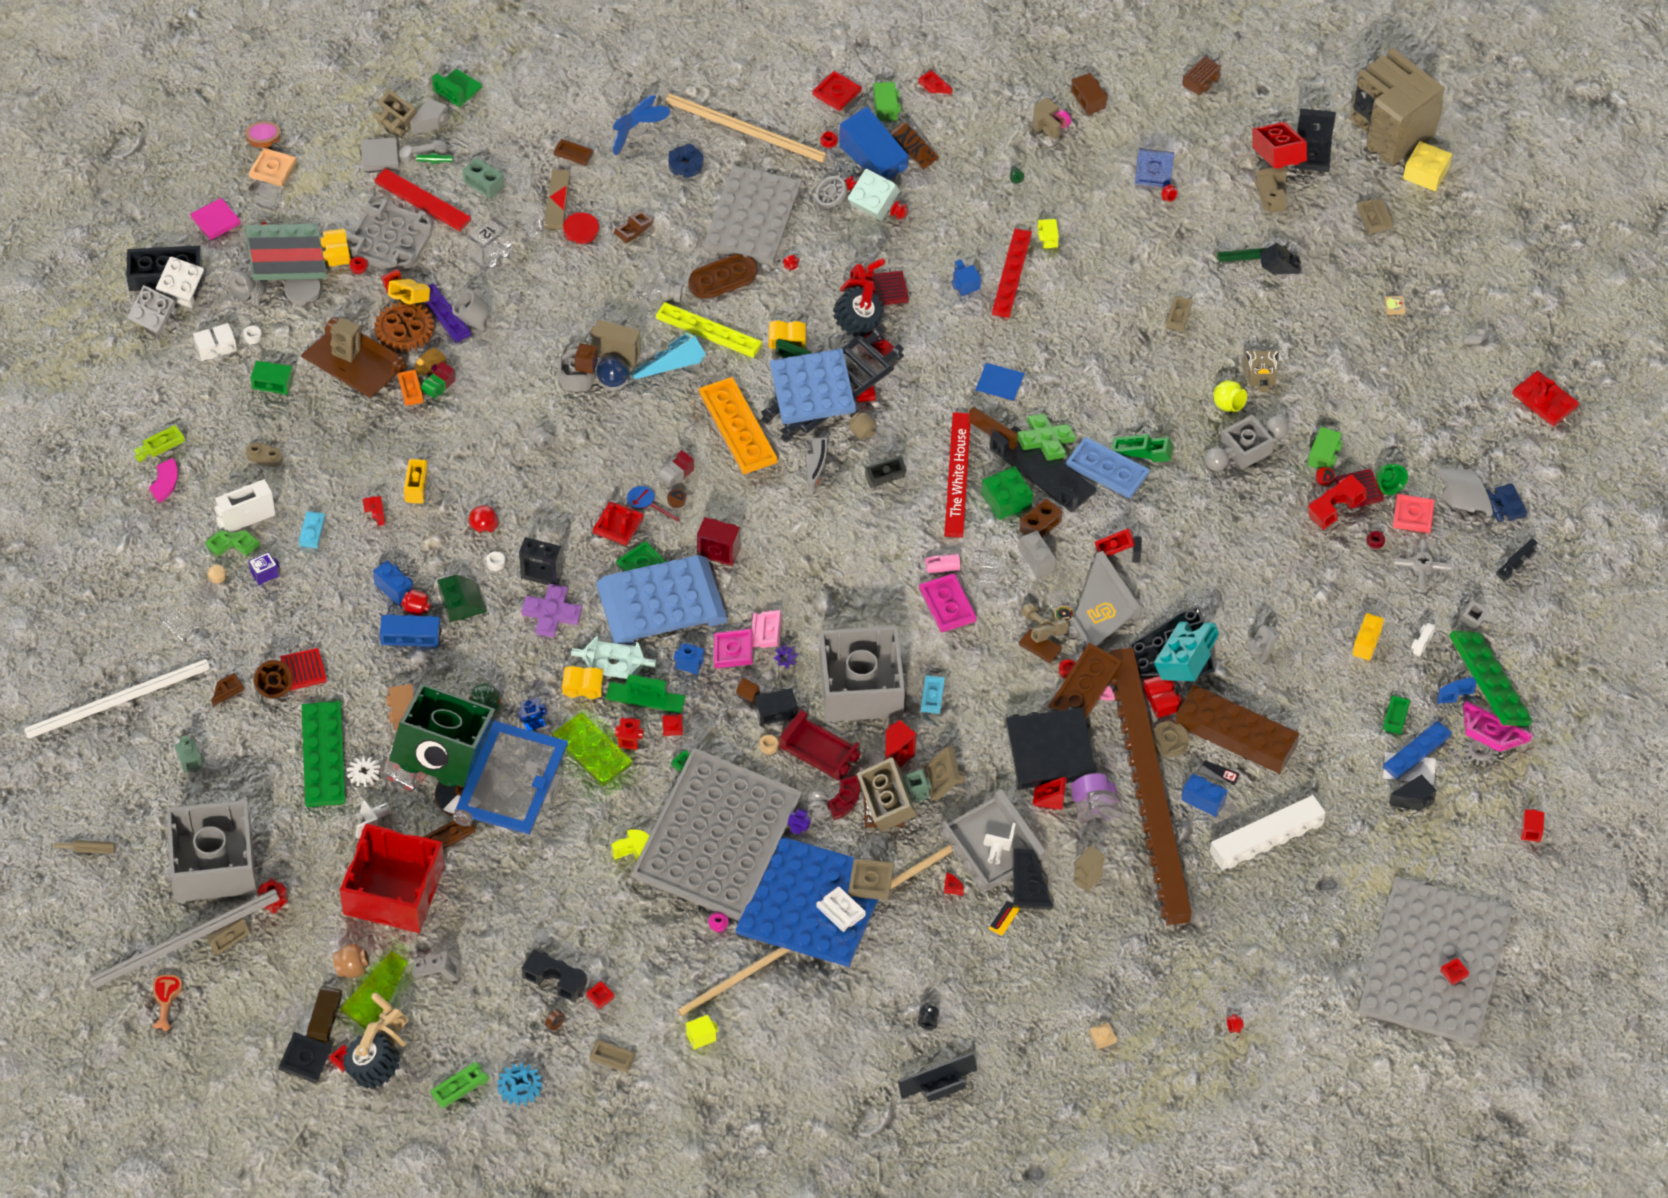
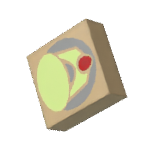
(1394, 305)

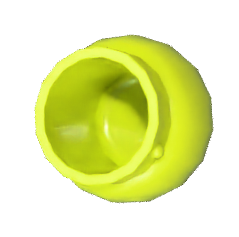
(1229, 396)

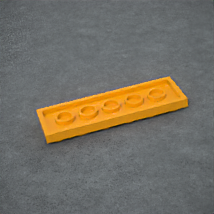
(737, 425)

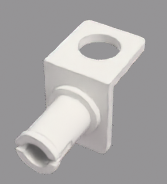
(371, 815)
(997, 845)

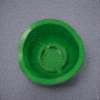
(1391, 478)

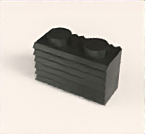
(885, 471)

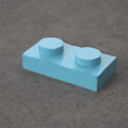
(312, 529)
(932, 694)

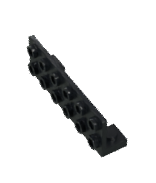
(1051, 475)

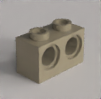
(345, 339)

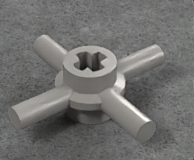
(1422, 564)

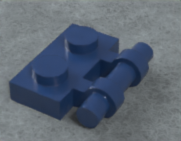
(1510, 503)

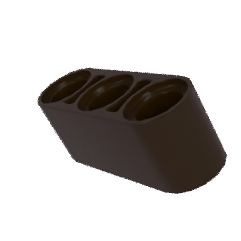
(324, 1014)

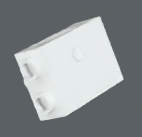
(244, 506)

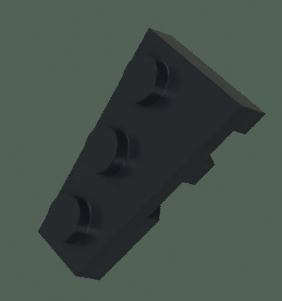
(1028, 884)

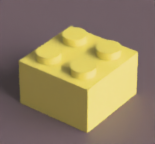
(1427, 166)

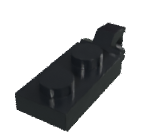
(1517, 560)

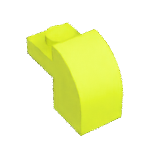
(633, 844)

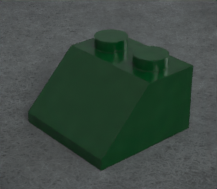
(460, 597)

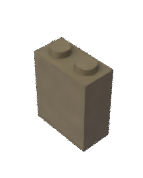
(616, 341)

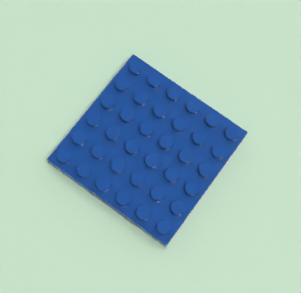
(787, 899)

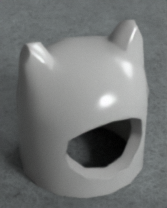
(475, 312)

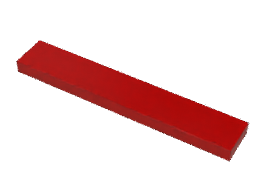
(422, 199)

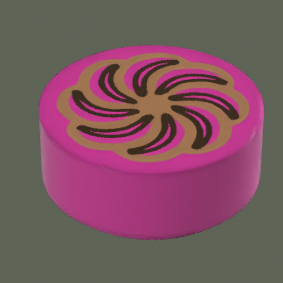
(1063, 118)

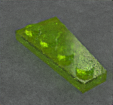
(382, 981)

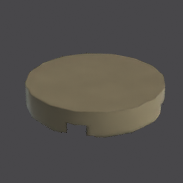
(1170, 739)

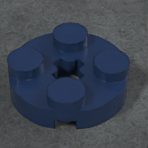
(688, 153)

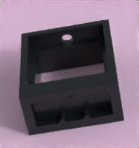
(538, 571)

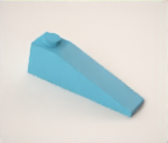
(681, 353)

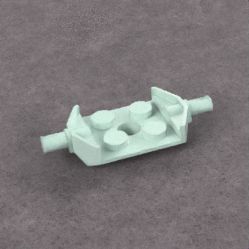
(600, 653)

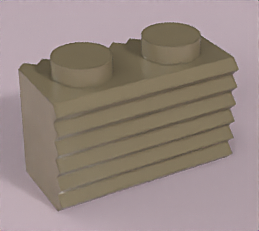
(1088, 868)

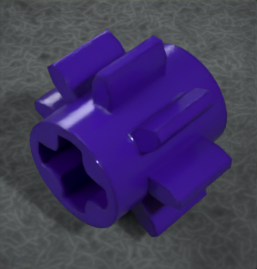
(791, 655)
(799, 821)

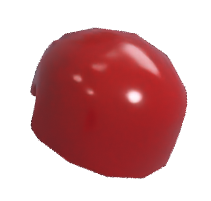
(483, 519)

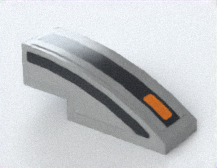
(816, 463)

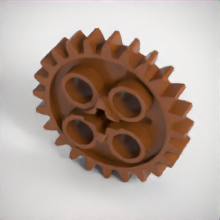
(394, 334)

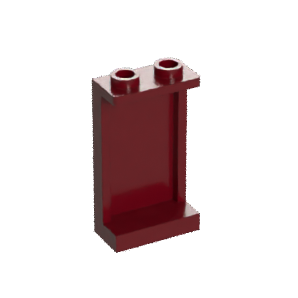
(818, 747)

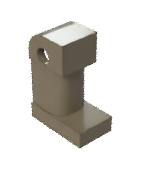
(1268, 188)

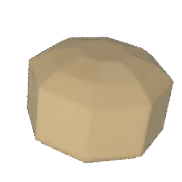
(217, 573)

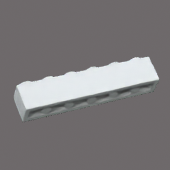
(1267, 833)

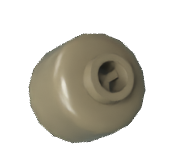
(862, 425)

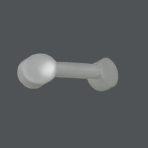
(406, 152)

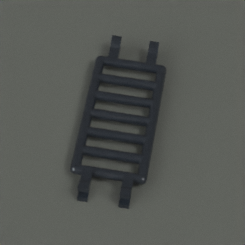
(886, 361)

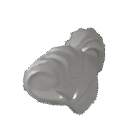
(244, 286)

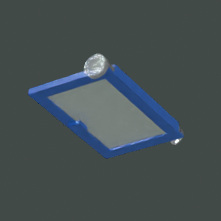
(510, 778)

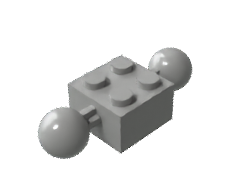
(1246, 442)

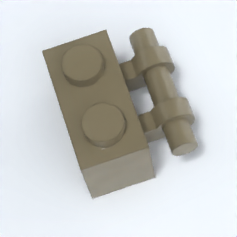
(398, 109)

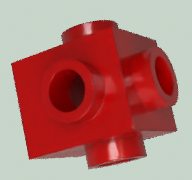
(629, 733)
(281, 891)

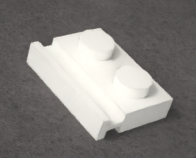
(841, 909)

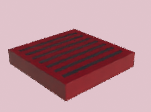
(891, 288)
(1368, 480)

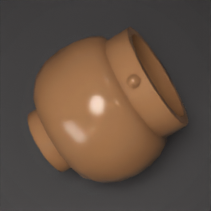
(350, 961)

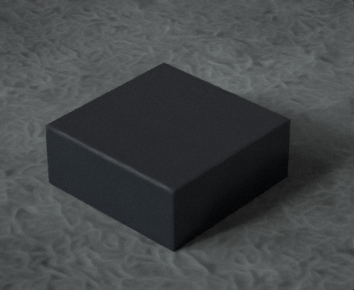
(1137, 549)

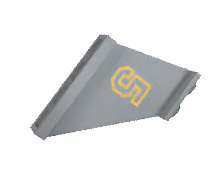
(1103, 606)

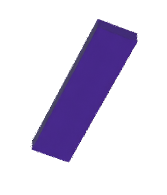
(443, 313)

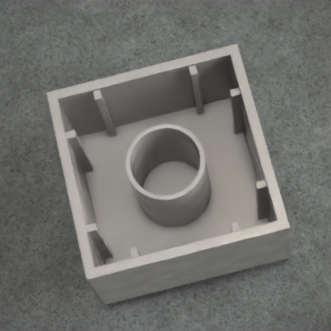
(861, 673)
(211, 851)

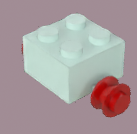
(875, 196)

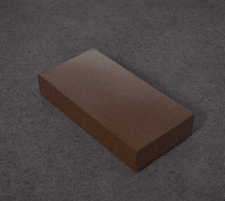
(573, 152)
(1045, 649)

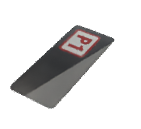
(1218, 772)

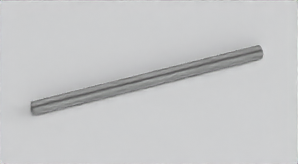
(184, 938)

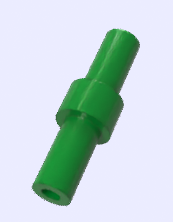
(434, 158)

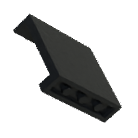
(1049, 747)

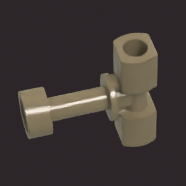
(1045, 626)

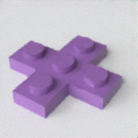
(551, 610)

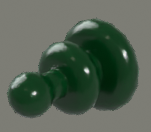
(1016, 175)

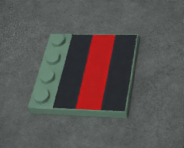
(285, 251)

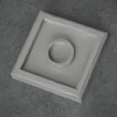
(379, 154)

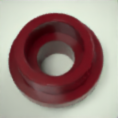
(1378, 536)

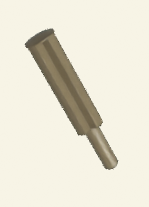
(88, 846)

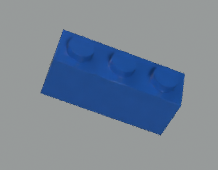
(410, 630)

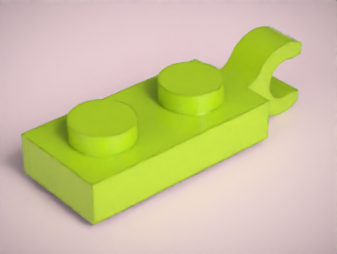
(159, 443)

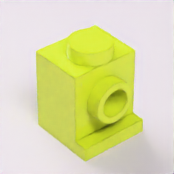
(1048, 233)

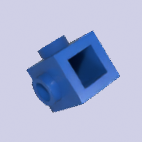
(689, 658)

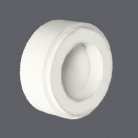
(252, 334)
(495, 561)

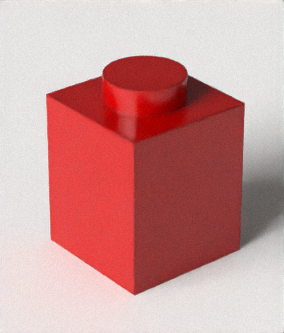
(1532, 825)

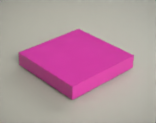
(215, 219)
(733, 648)

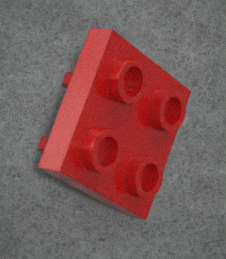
(618, 523)

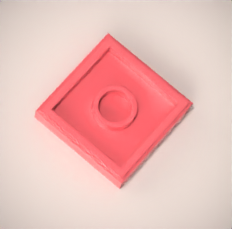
(1413, 513)

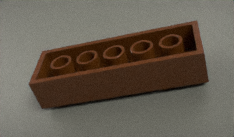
(1237, 729)

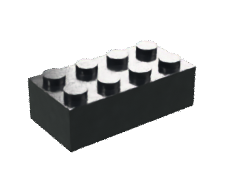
(148, 264)

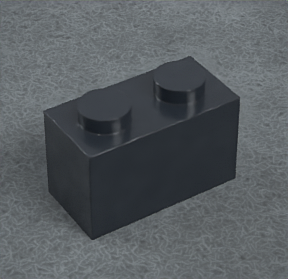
(775, 706)

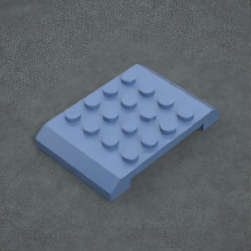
(660, 599)

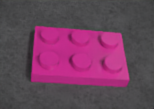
(947, 603)

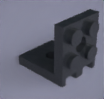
(1317, 138)

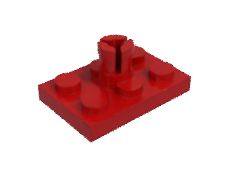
(1545, 398)

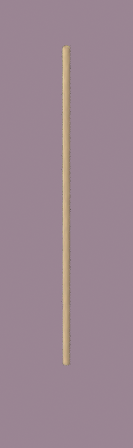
(781, 951)

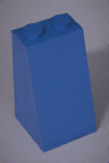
(872, 145)

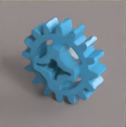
(519, 1083)

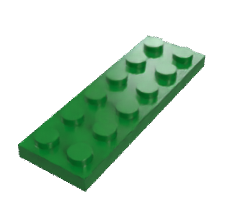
(1491, 678)
(323, 754)

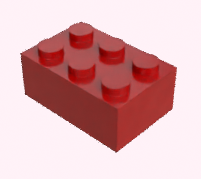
(1279, 145)

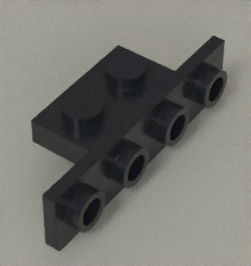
(939, 1080)

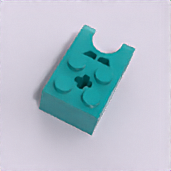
(1186, 652)

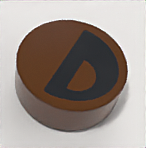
(676, 498)
(555, 1020)

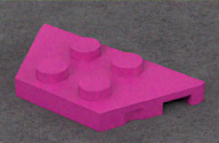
(1488, 729)

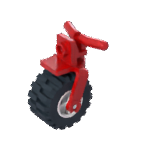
(858, 308)

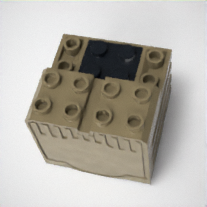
(1396, 106)

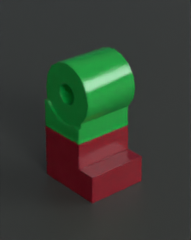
(439, 380)

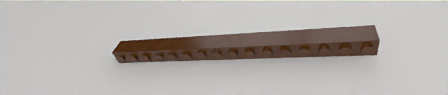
(1150, 791)

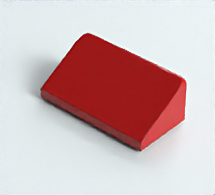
(1116, 542)

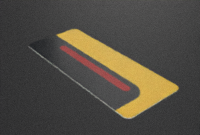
(1004, 918)

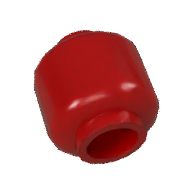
(416, 603)

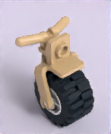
(374, 1055)

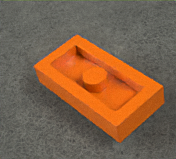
(410, 387)

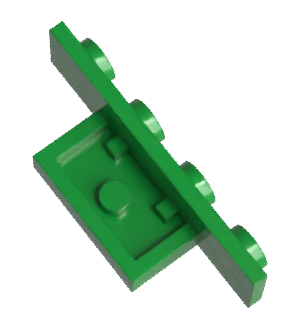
(645, 693)

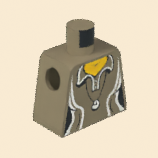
(1261, 368)

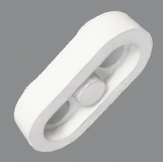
(1425, 636)

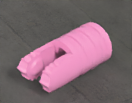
(943, 563)

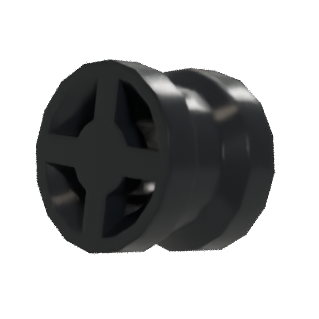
(928, 1017)

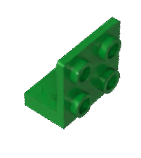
(455, 87)

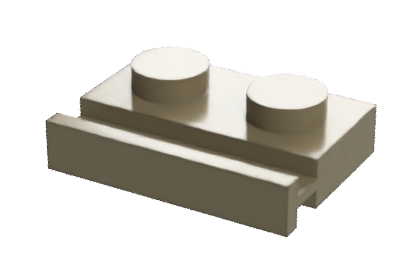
(1375, 215)

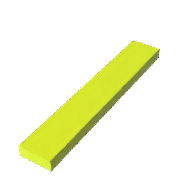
(709, 330)

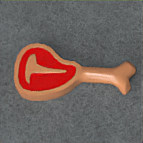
(164, 991)

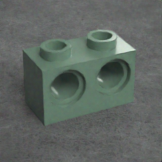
(483, 178)

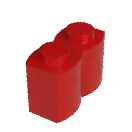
(1161, 696)

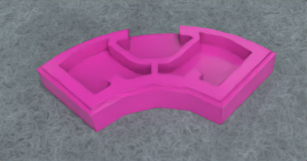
(166, 480)

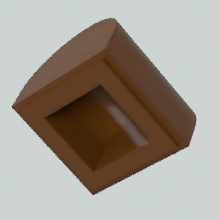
(747, 690)

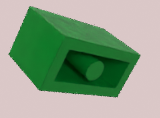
(272, 377)

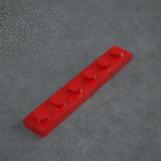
(1012, 273)

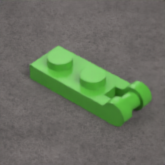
(459, 1085)

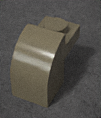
(1044, 118)

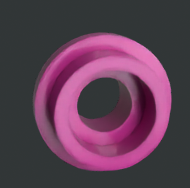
(715, 926)

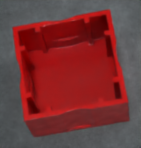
(392, 878)

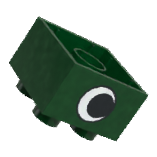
(441, 735)

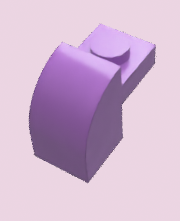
(1088, 784)

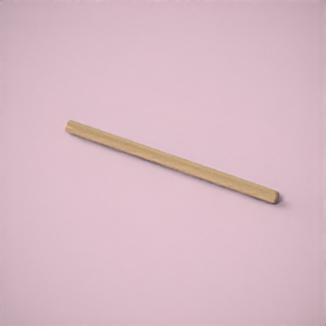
(746, 127)

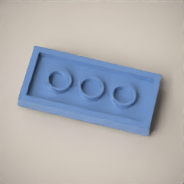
(1107, 467)

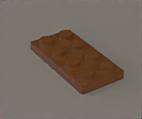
(1087, 681)

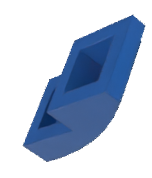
(1460, 687)

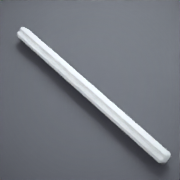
(117, 698)

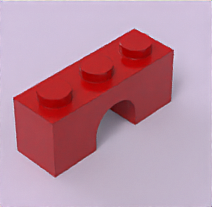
(1347, 491)

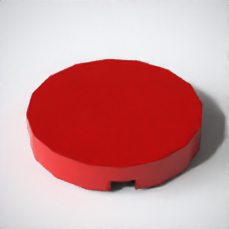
(581, 227)

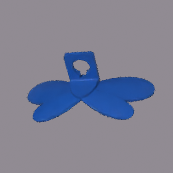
(642, 113)

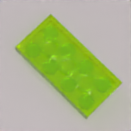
(593, 749)

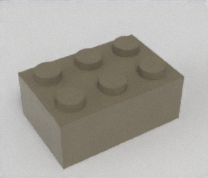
(886, 794)

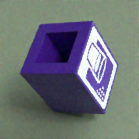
(264, 568)

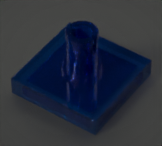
(1154, 167)

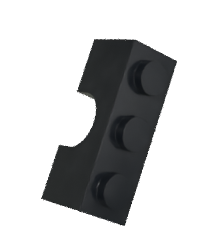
(541, 966)

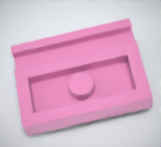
(766, 629)

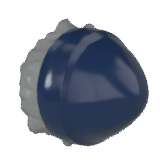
(612, 373)

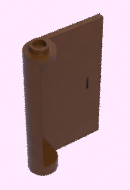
(368, 371)

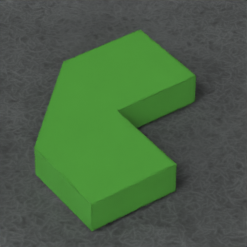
(240, 540)

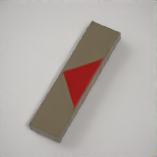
(557, 199)

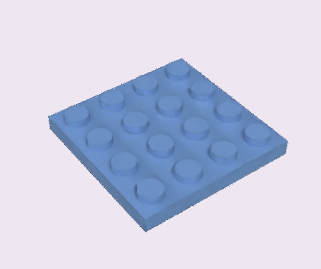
(812, 386)

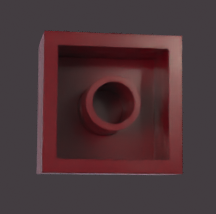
(718, 541)

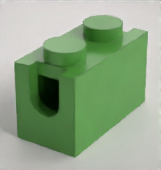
(885, 101)
(1325, 449)

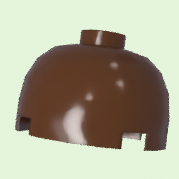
(272, 679)

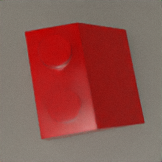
(900, 743)

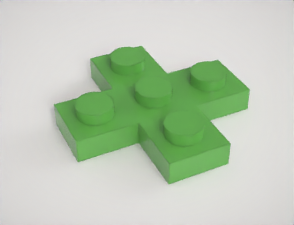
(1046, 436)

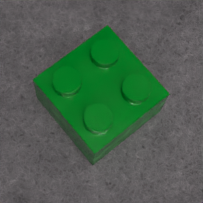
(1007, 493)

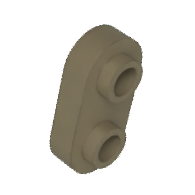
(263, 454)

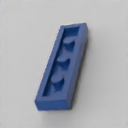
(1417, 750)

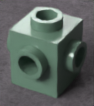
(917, 785)

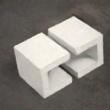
(224, 342)

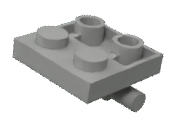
(152, 309)

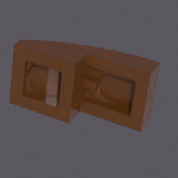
(635, 226)

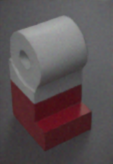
(677, 469)

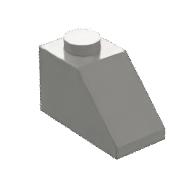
(429, 117)

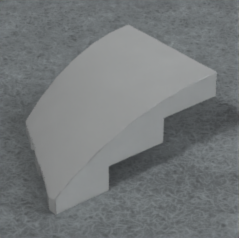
(1465, 490)

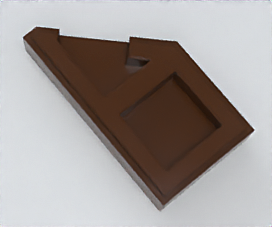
(226, 688)

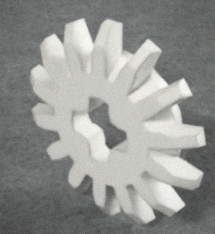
(360, 777)

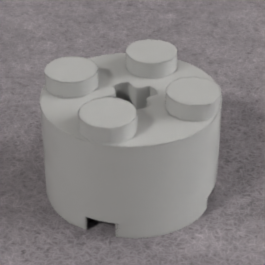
(571, 379)

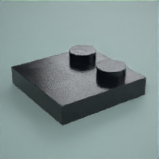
(305, 1057)

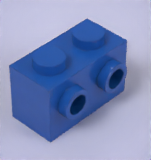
(392, 581)
(1204, 795)

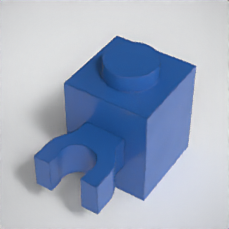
(965, 278)

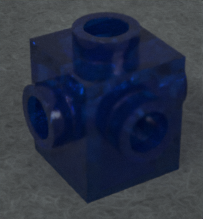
(532, 714)

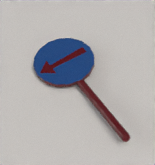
(643, 497)

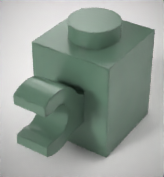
(188, 754)

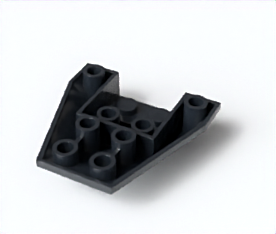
(1150, 645)

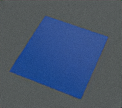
(999, 381)

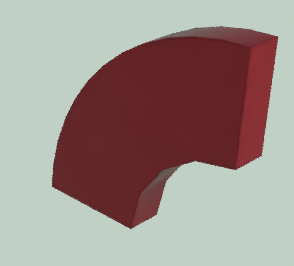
(846, 798)

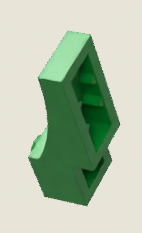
(1144, 447)

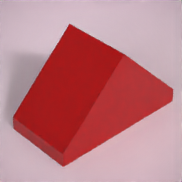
(1050, 794)

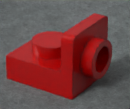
(375, 505)

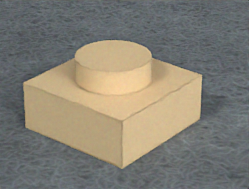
(1103, 1035)

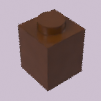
(586, 358)

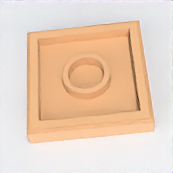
(272, 167)

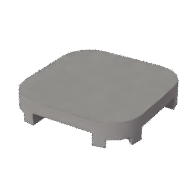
(389, 236)

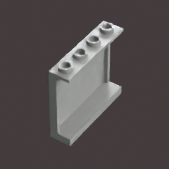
(968, 835)

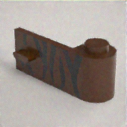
(914, 145)

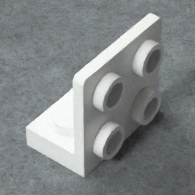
(180, 281)

